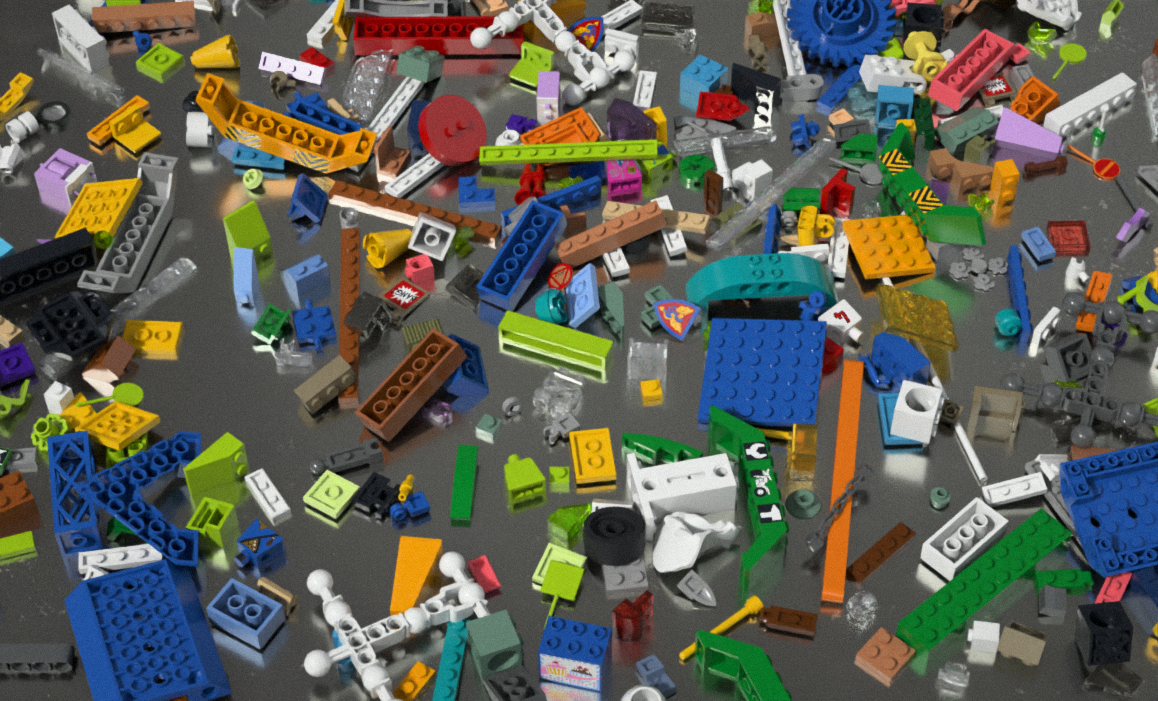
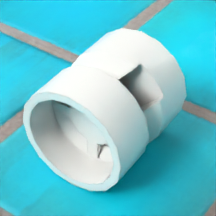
(22, 127)

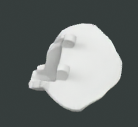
(686, 537)

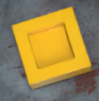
(651, 390)

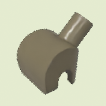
(280, 78)

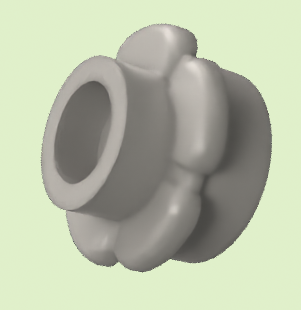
(789, 218)

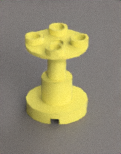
(921, 47)

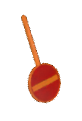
(1103, 167)

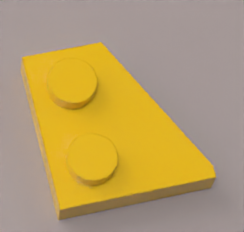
(77, 415)

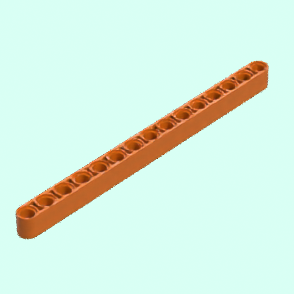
(843, 472)

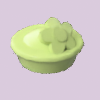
(252, 178)

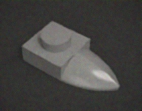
(697, 589)

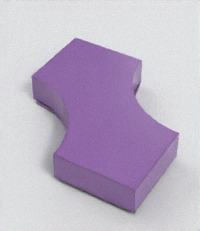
(1132, 225)

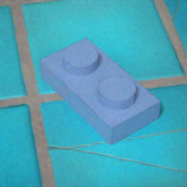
(1038, 244)

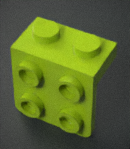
(532, 61)

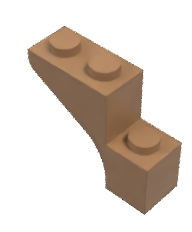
(965, 174)

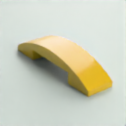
(14, 96)

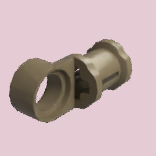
(759, 49)

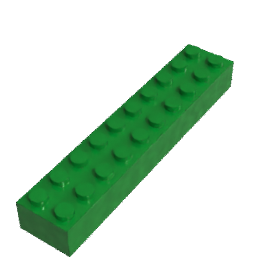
(983, 585)

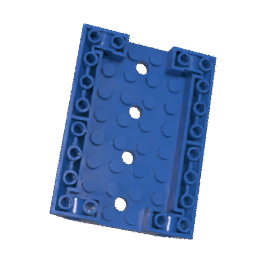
(1105, 490)
(174, 624)

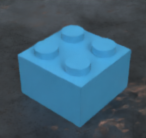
(703, 76)
(893, 104)

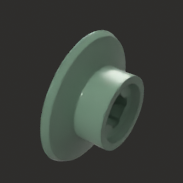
(803, 510)

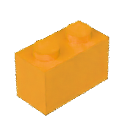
(1005, 180)

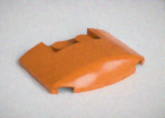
(569, 128)

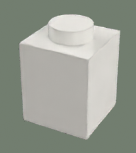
(58, 397)
(984, 636)

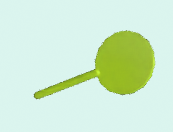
(1070, 53)
(125, 393)

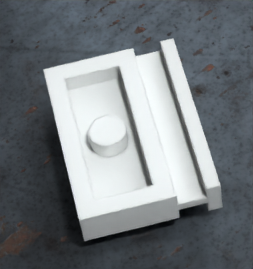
(620, 41)
(1050, 464)

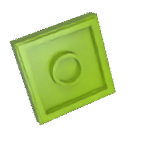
(160, 60)

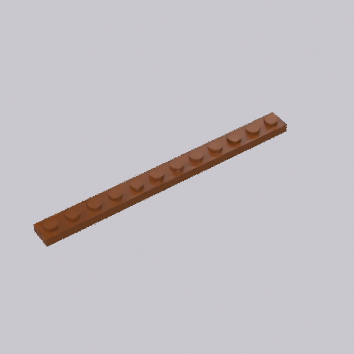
(348, 294)

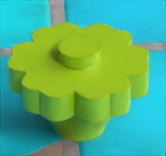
(51, 426)

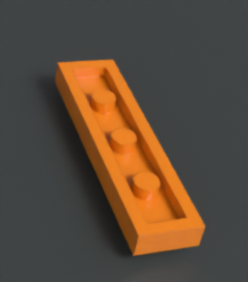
(1096, 292)

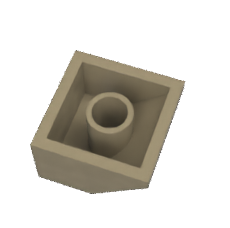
(1023, 643)

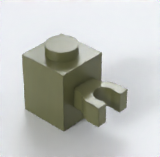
(978, 149)

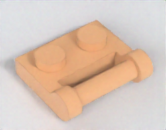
(495, 7)

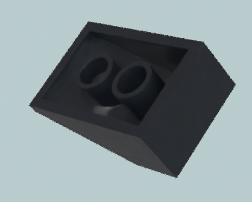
(756, 89)

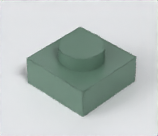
(488, 426)

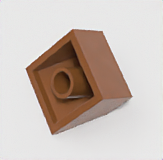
(110, 361)

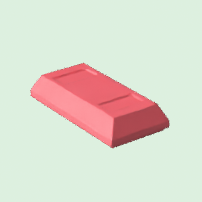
(484, 574)

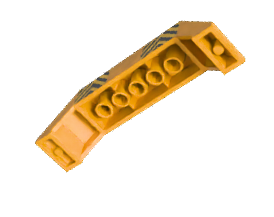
(280, 133)

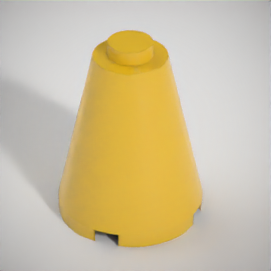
(217, 54)
(386, 246)

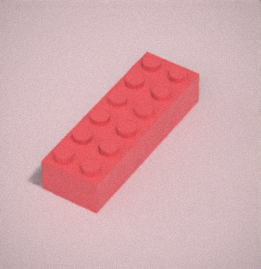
(970, 69)

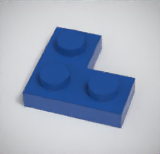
(471, 196)

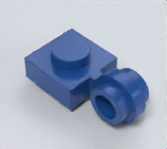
(414, 504)

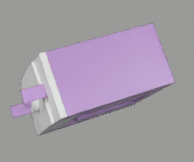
(548, 96)
(64, 175)

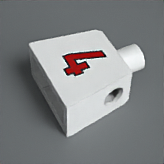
(843, 323)

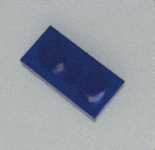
(588, 170)

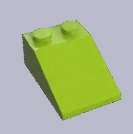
(247, 230)
(217, 465)

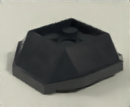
(71, 325)

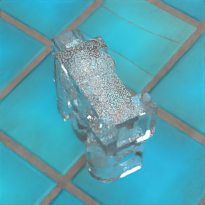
(564, 387)

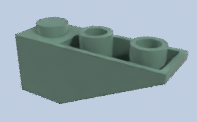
(612, 306)

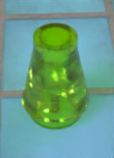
(105, 239)

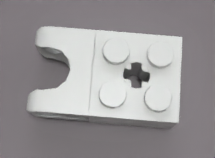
(890, 72)

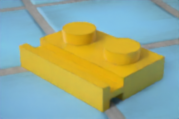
(342, 23)

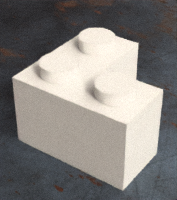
(752, 178)

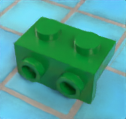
(798, 198)
(270, 323)

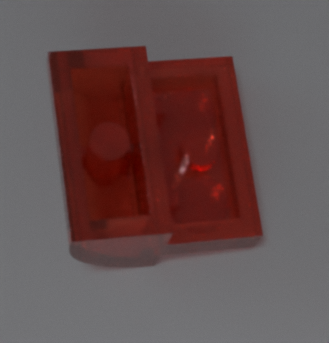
(631, 618)

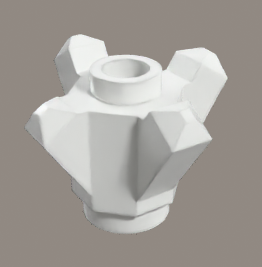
(9, 158)

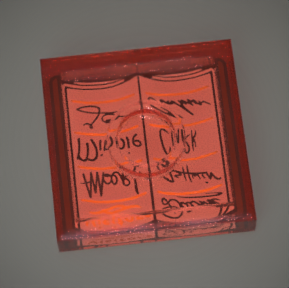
(1069, 236)

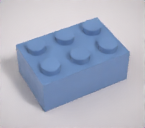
(245, 613)

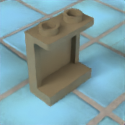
(996, 405)

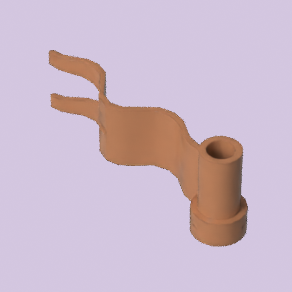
(952, 10)

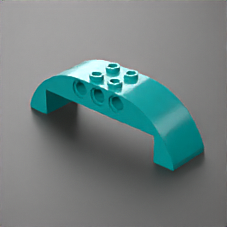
(760, 277)

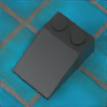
(513, 685)

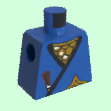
(259, 545)

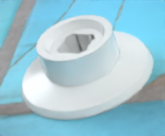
(508, 137)

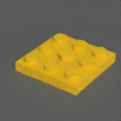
(118, 425)

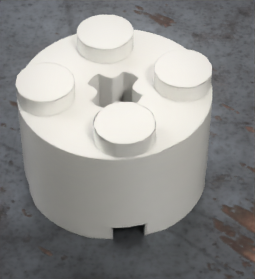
(199, 130)

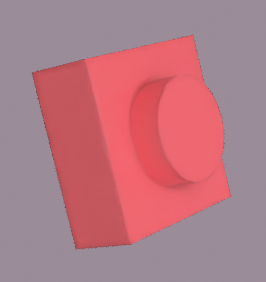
(1019, 53)

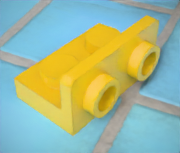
(658, 117)

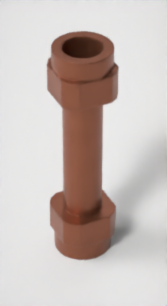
(1059, 162)

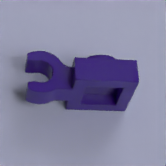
(520, 124)

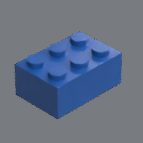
(899, 360)

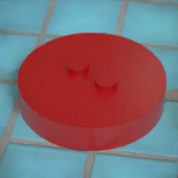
(452, 130)

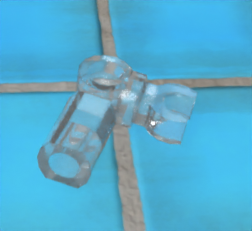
(284, 356)

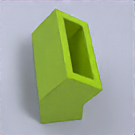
(1112, 12)

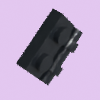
(372, 491)

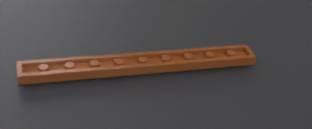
(410, 210)

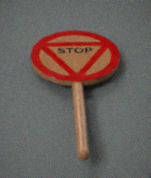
(560, 278)

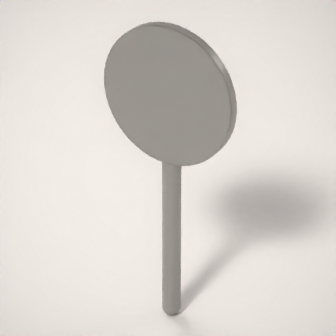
(868, 173)

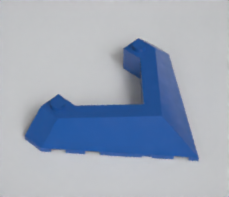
(126, 485)

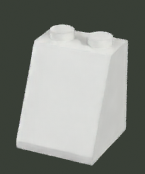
(431, 236)

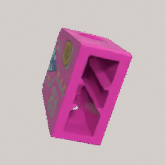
(623, 176)

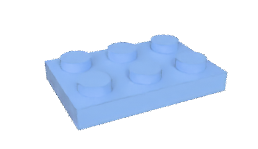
(582, 296)

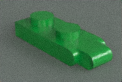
(1066, 578)

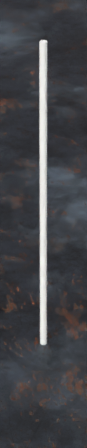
(958, 426)

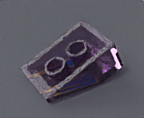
(629, 123)

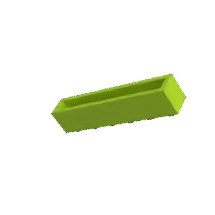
(556, 340)

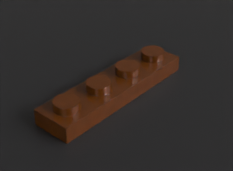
(880, 553)

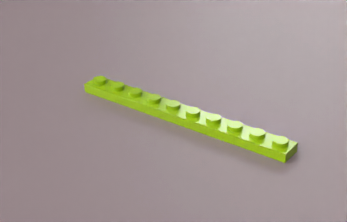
(568, 152)

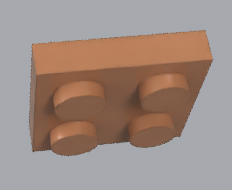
(885, 654)

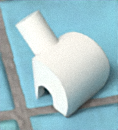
(1077, 270)

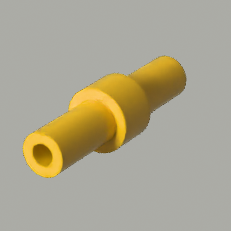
(406, 487)

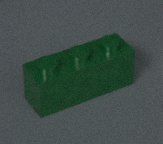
(924, 124)

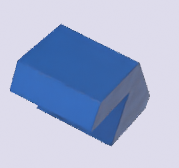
(1130, 283)

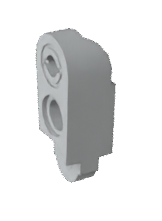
(801, 87)

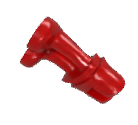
(529, 180)

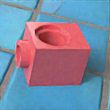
(419, 269)

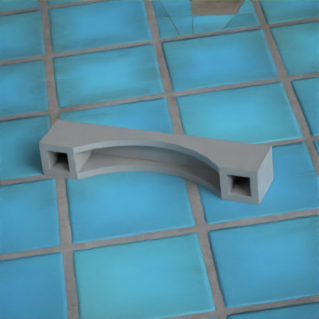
(387, 8)

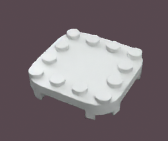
(1057, 12)

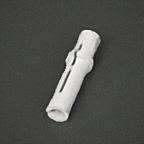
(720, 160)

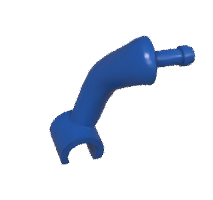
(872, 371)

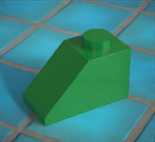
(860, 148)

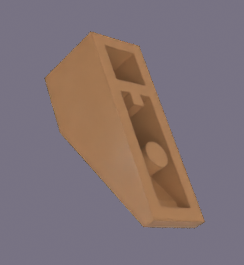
(761, 24)

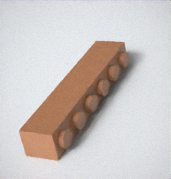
(144, 16)
(611, 234)

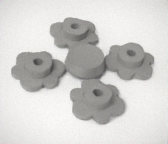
(979, 266)

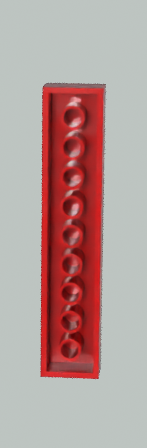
(440, 34)

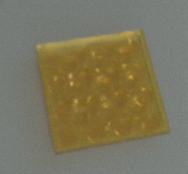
(916, 317)

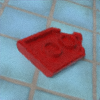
(719, 106)

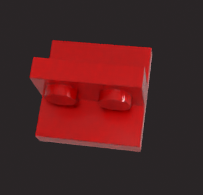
(838, 195)

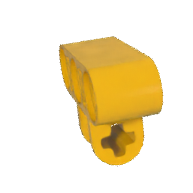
(812, 225)

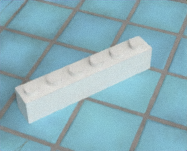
(1089, 105)

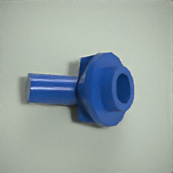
(143, 40)

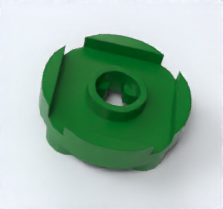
(691, 162)

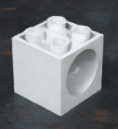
(917, 411)

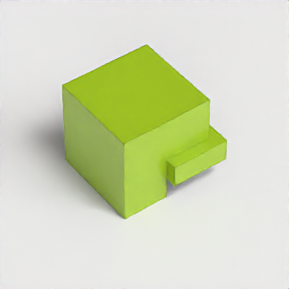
(214, 521)

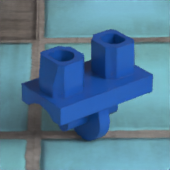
(806, 130)
(814, 306)

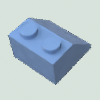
(306, 274)

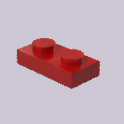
(316, 58)

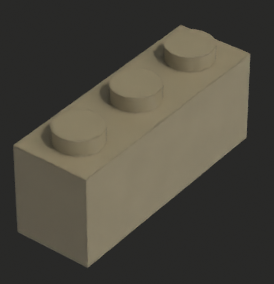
(325, 384)

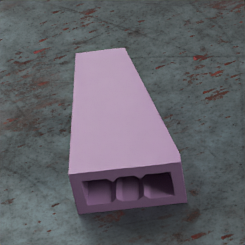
(1026, 136)

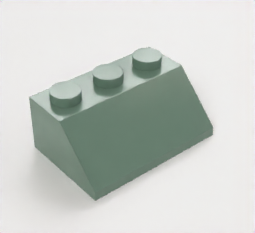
(964, 127)

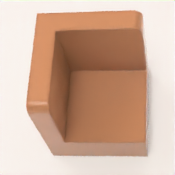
(574, 220)

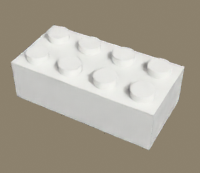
(81, 38)
(964, 539)

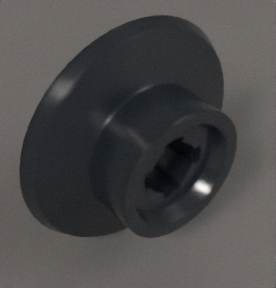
(189, 103)

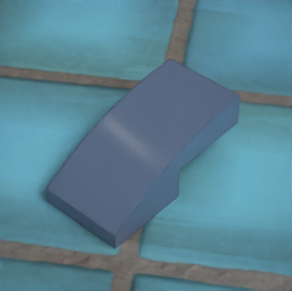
(654, 675)

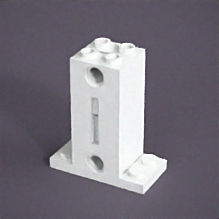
(685, 486)

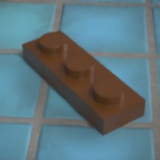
(713, 193)

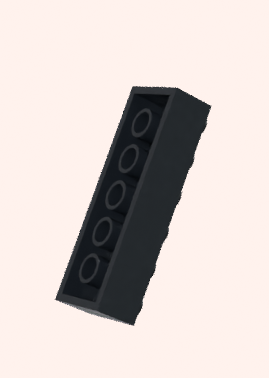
(46, 265)

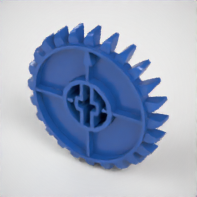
(841, 28)

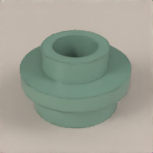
(940, 500)

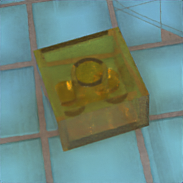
(802, 452)

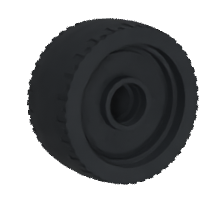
(614, 536)

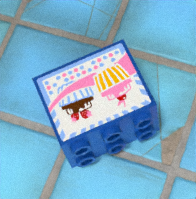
(575, 653)

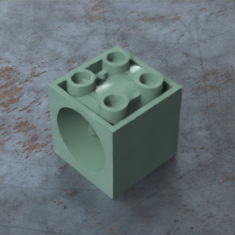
(494, 643)

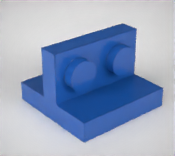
(307, 200)

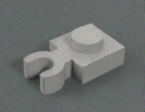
(562, 427)

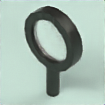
(53, 115)

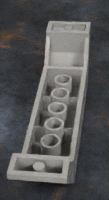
(140, 229)

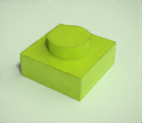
(559, 476)

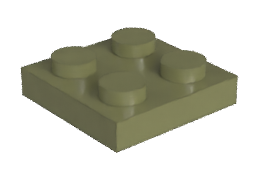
(722, 218)

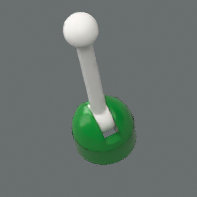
(1099, 134)

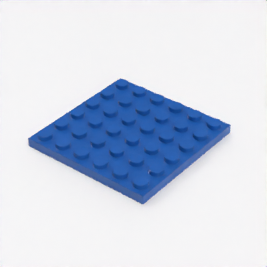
(764, 370)

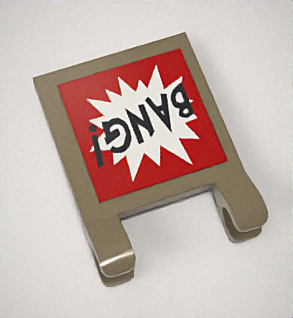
(996, 88)
(403, 297)

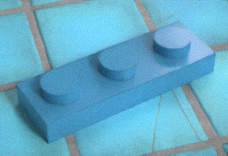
(257, 158)

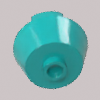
(551, 307)

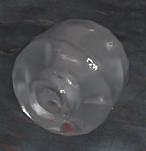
(862, 606)
(953, 676)

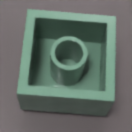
(420, 64)

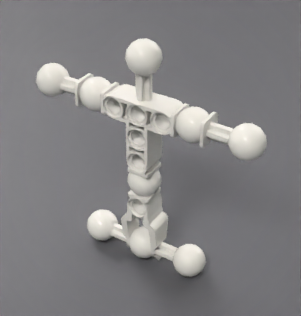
(564, 41)
(414, 621)

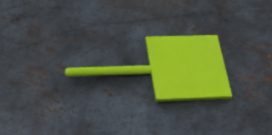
(561, 581)

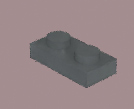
(849, 130)

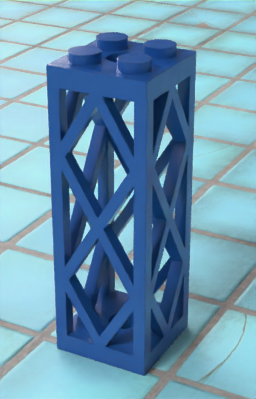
(77, 451)

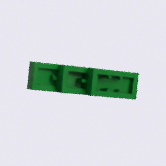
(658, 448)
(464, 482)

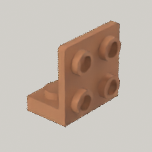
(388, 158)

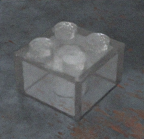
(647, 359)

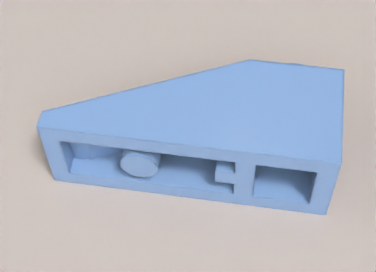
(245, 276)

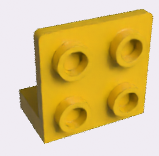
(133, 130)

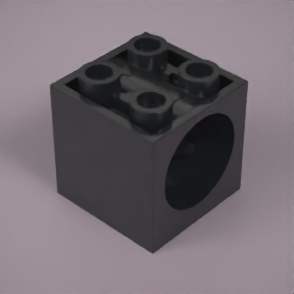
(924, 18)
(1104, 633)

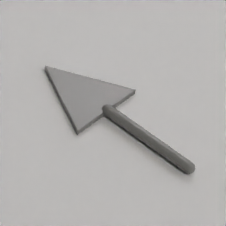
(681, 120)

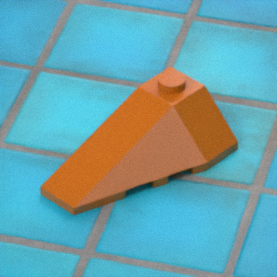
(1035, 100)

